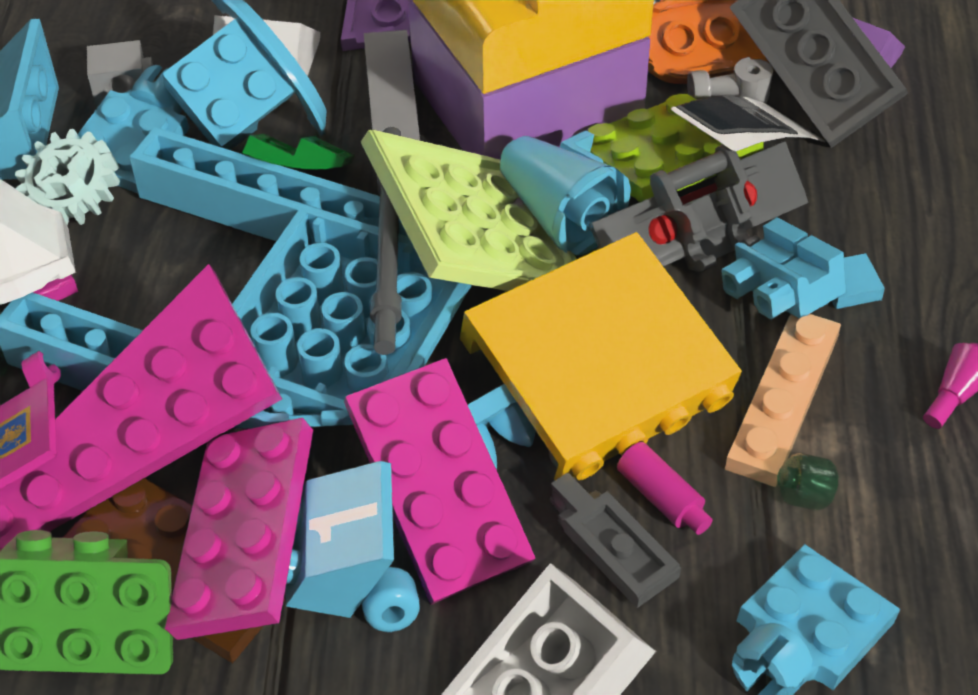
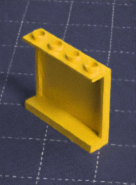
(602, 354)

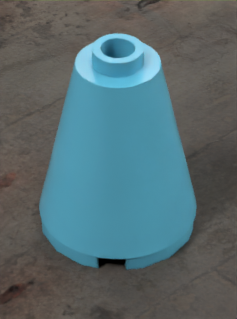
(563, 190)

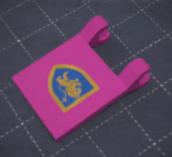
(29, 422)

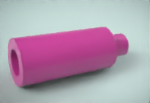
(664, 488)

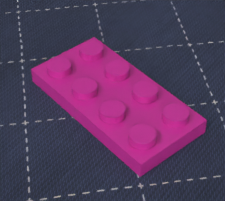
(442, 480)
(241, 531)

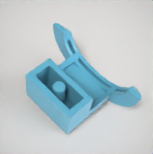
(240, 79)

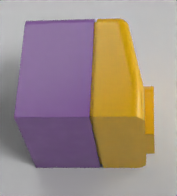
(529, 66)

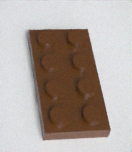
(156, 529)

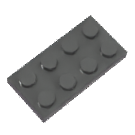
(822, 61)

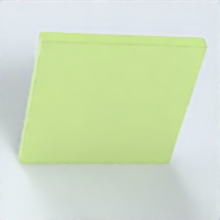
(462, 214)

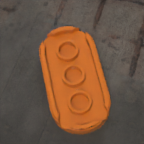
(697, 37)

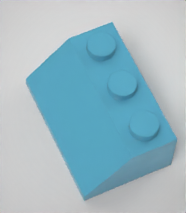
(26, 97)

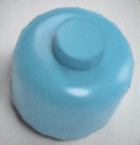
(392, 601)

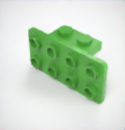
(82, 606)

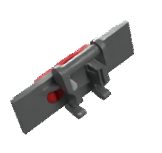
(713, 217)

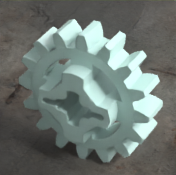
(69, 175)

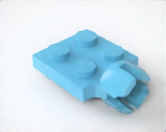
(128, 117)
(808, 625)

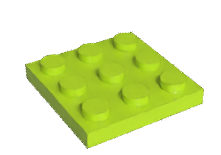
(654, 142)

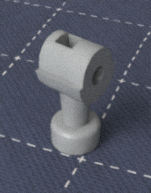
(750, 80)

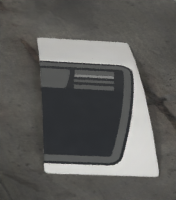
(740, 121)

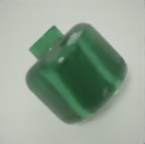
(808, 481)

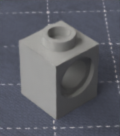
(115, 67)

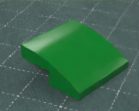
(310, 153)

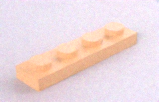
(782, 398)

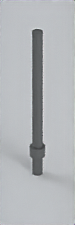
(386, 302)

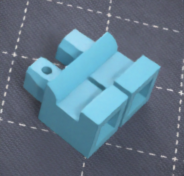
(786, 271)

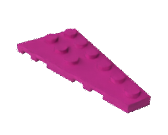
(155, 402)

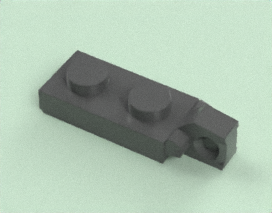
(613, 541)

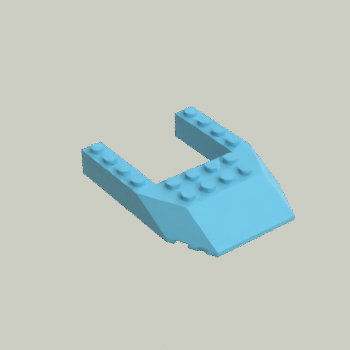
(299, 307)

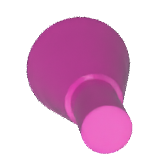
(957, 384)

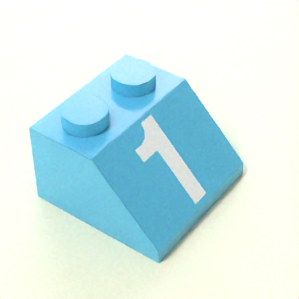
(341, 540)

